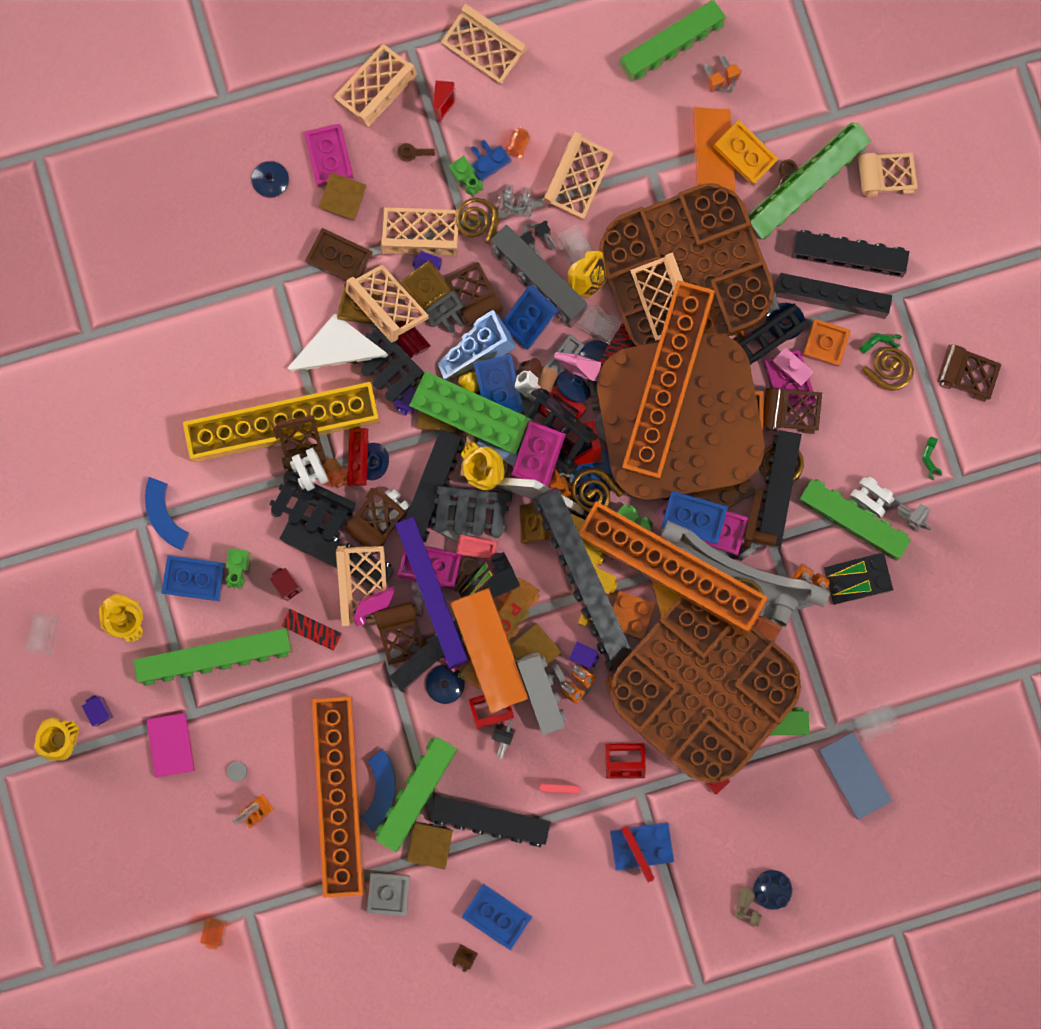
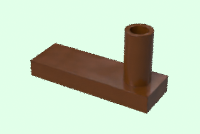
(751, 534)

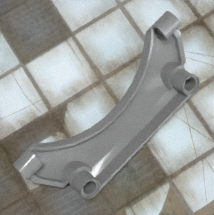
(782, 592)

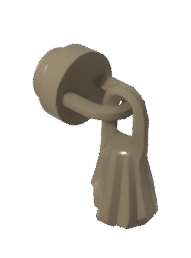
(745, 898)

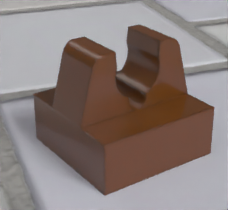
(464, 957)

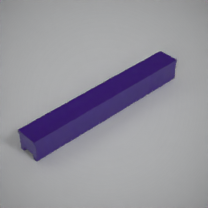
(431, 593)

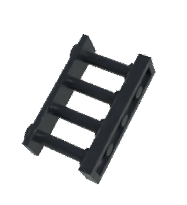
(586, 433)

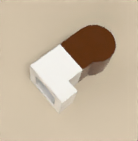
(528, 376)

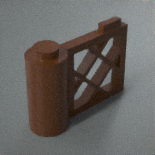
(479, 306)
(953, 370)
(776, 410)
(302, 446)
(363, 530)
(399, 618)

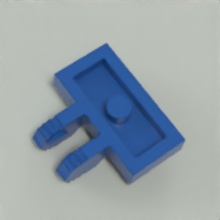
(491, 162)

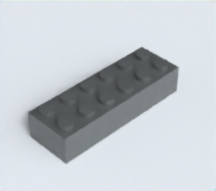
(535, 271)

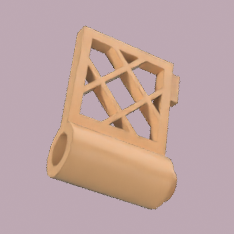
(872, 174)

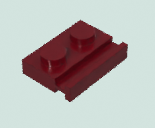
(412, 341)

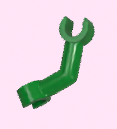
(880, 337)
(930, 445)

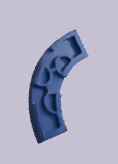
(159, 517)
(384, 790)

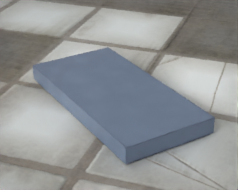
(855, 775)

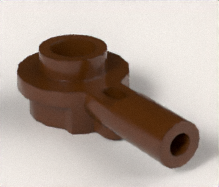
(407, 152)
(786, 169)
(468, 567)

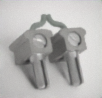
(915, 519)

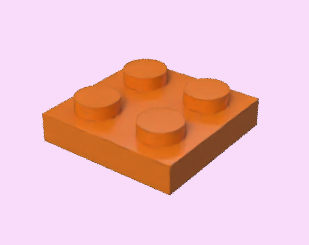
(826, 342)
(633, 614)

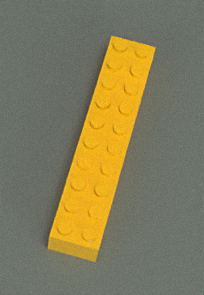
(253, 426)

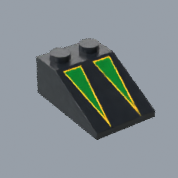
(493, 574)
(858, 578)

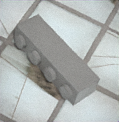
(540, 692)

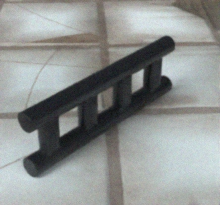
(782, 337)

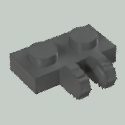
(444, 309)

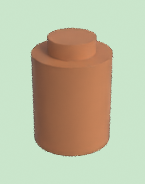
(547, 378)

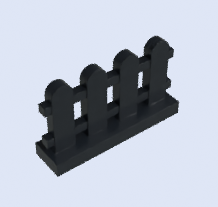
(397, 366)
(327, 504)
(461, 507)

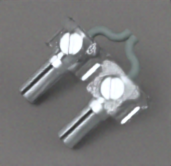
(524, 203)

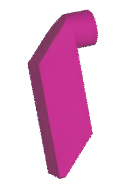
(372, 604)

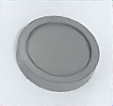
(237, 771)

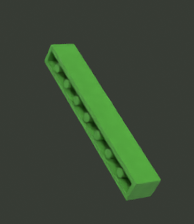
(808, 179)
(212, 656)

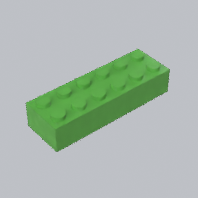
(470, 412)
(415, 796)

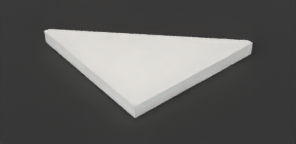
(335, 346)
(533, 488)

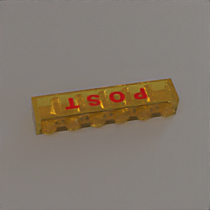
(511, 612)

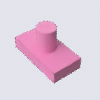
(792, 367)

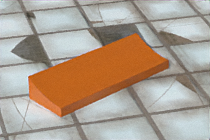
(711, 166)
(489, 650)

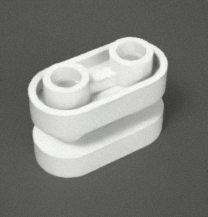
(299, 465)
(870, 486)
(394, 495)

